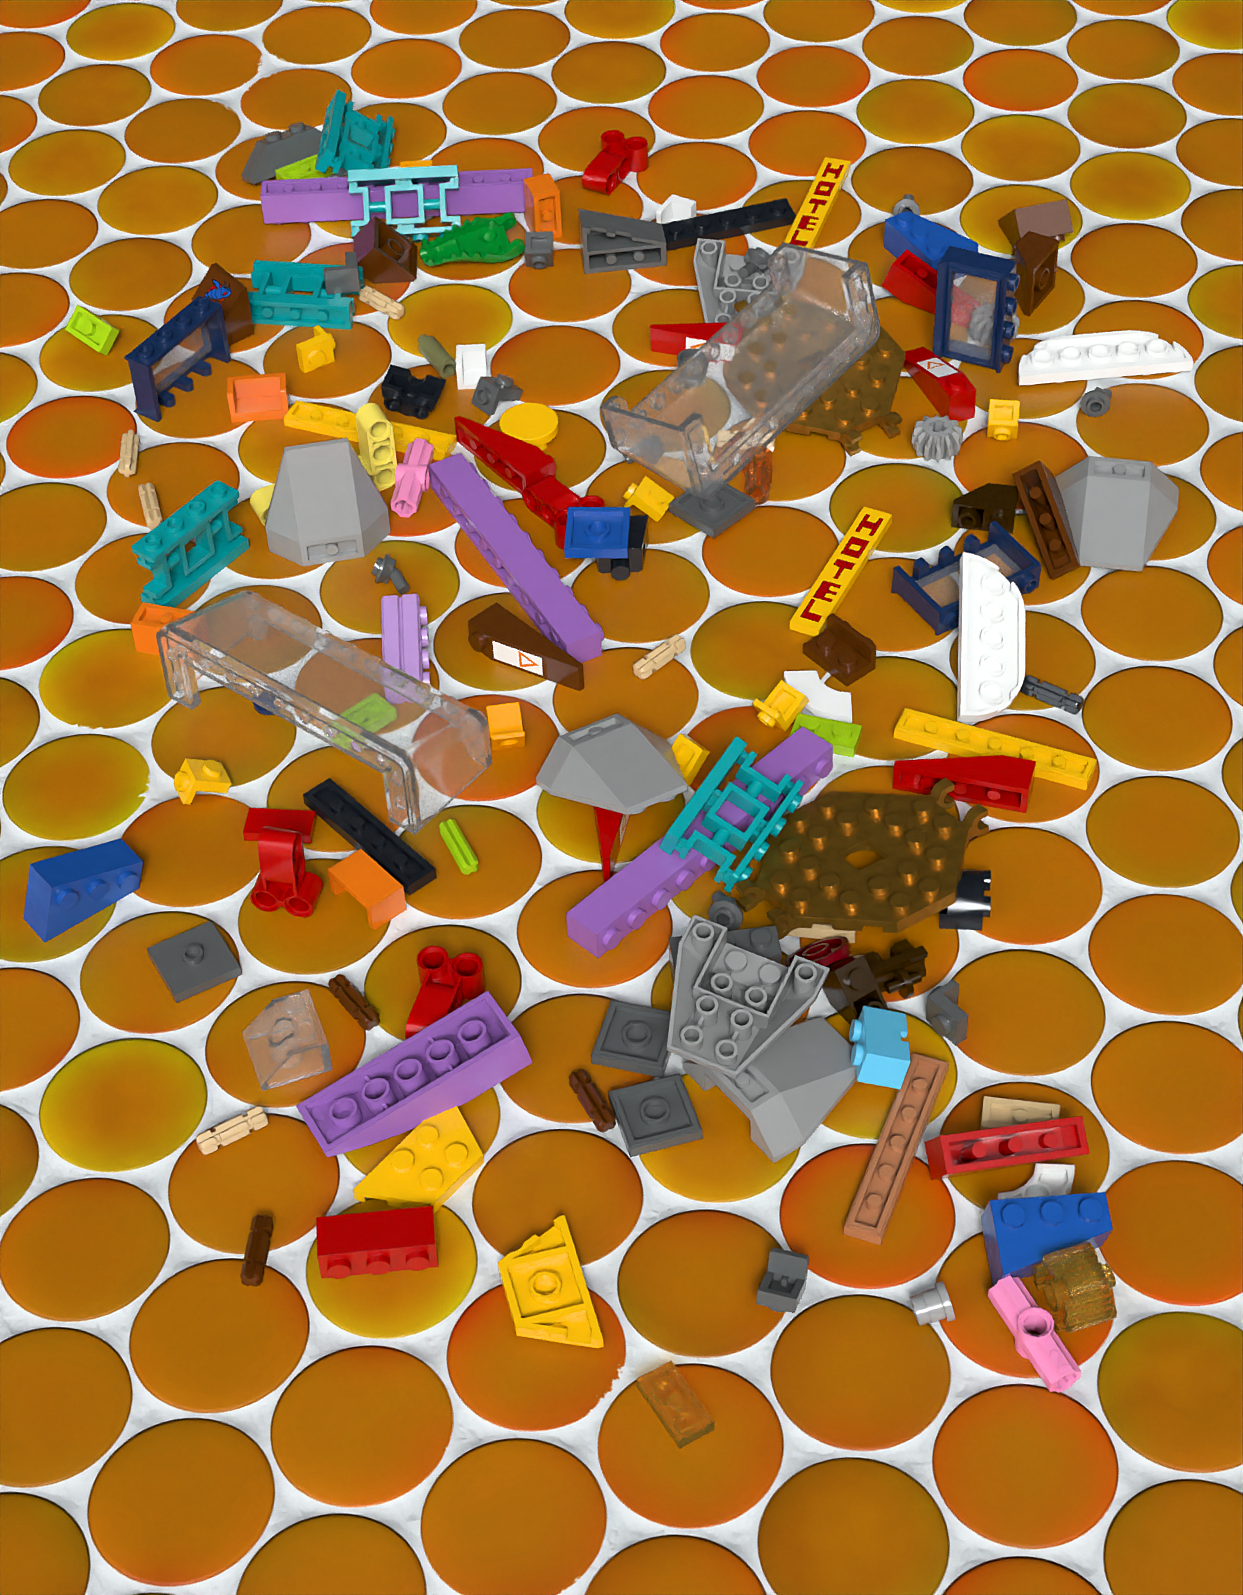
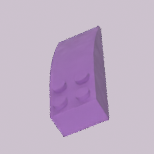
(418, 1078)

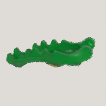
(475, 241)

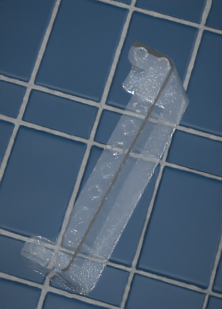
(752, 373)
(332, 689)

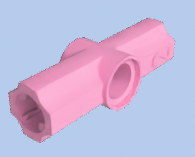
(412, 478)
(1044, 1350)

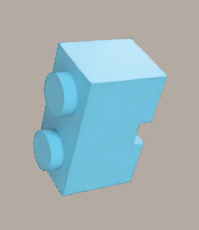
(878, 1048)

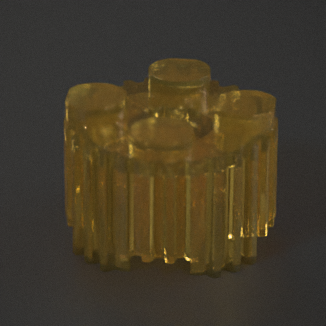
(1076, 1287)

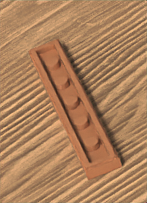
(896, 1149)

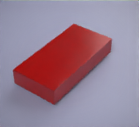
(295, 820)

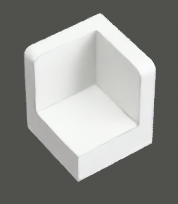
(676, 209)
(470, 365)

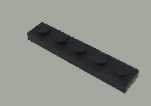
(728, 223)
(370, 835)

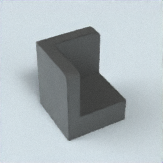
(343, 278)

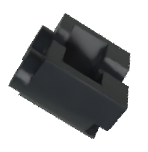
(410, 395)
(970, 902)

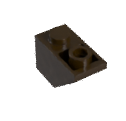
(985, 505)
(851, 987)

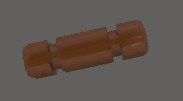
(354, 1002)
(592, 1100)
(256, 1250)

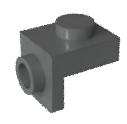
(538, 249)
(492, 389)
(944, 1013)
(783, 1281)

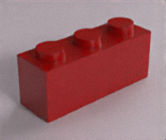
(376, 1242)

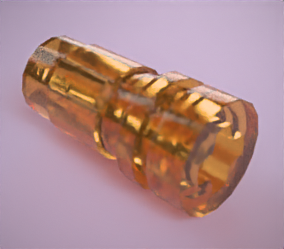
(759, 476)

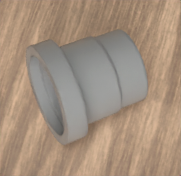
(932, 1305)

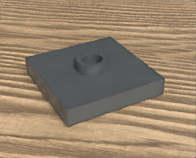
(715, 514)
(194, 961)
(633, 1039)
(655, 1115)

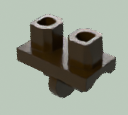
(899, 971)

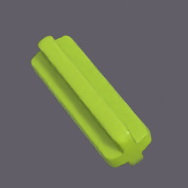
(458, 846)

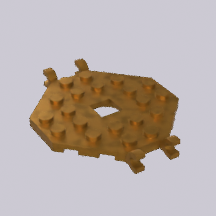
(857, 397)
(916, 878)

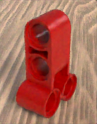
(615, 161)
(550, 502)
(284, 874)
(443, 986)

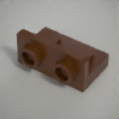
(842, 651)

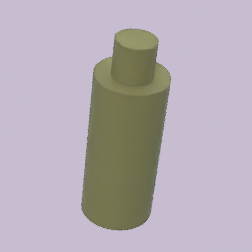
(437, 356)

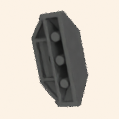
(281, 150)

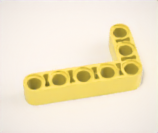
(376, 455)

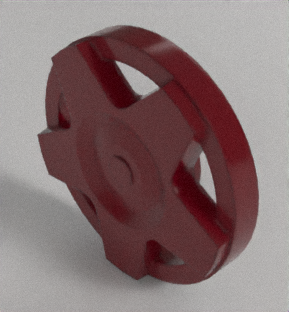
(823, 951)

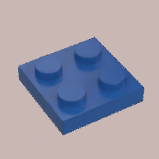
(597, 532)

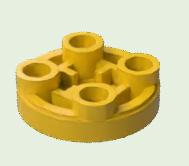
(530, 423)

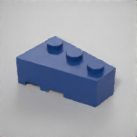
(922, 238)
(78, 886)
(1027, 1228)

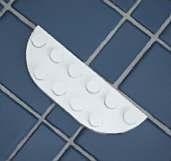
(1101, 356)
(988, 640)

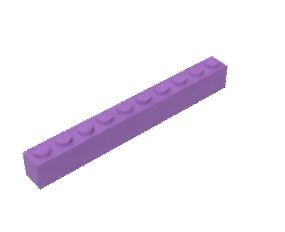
(330, 198)
(515, 558)
(657, 877)

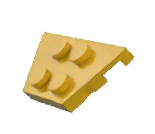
(425, 1164)
(549, 1290)

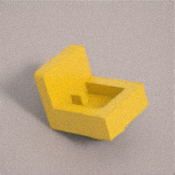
(316, 351)
(1003, 419)
(648, 498)
(780, 706)
(689, 756)
(200, 776)

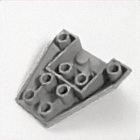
(720, 282)
(324, 505)
(1117, 510)
(612, 767)
(732, 1000)
(788, 1085)

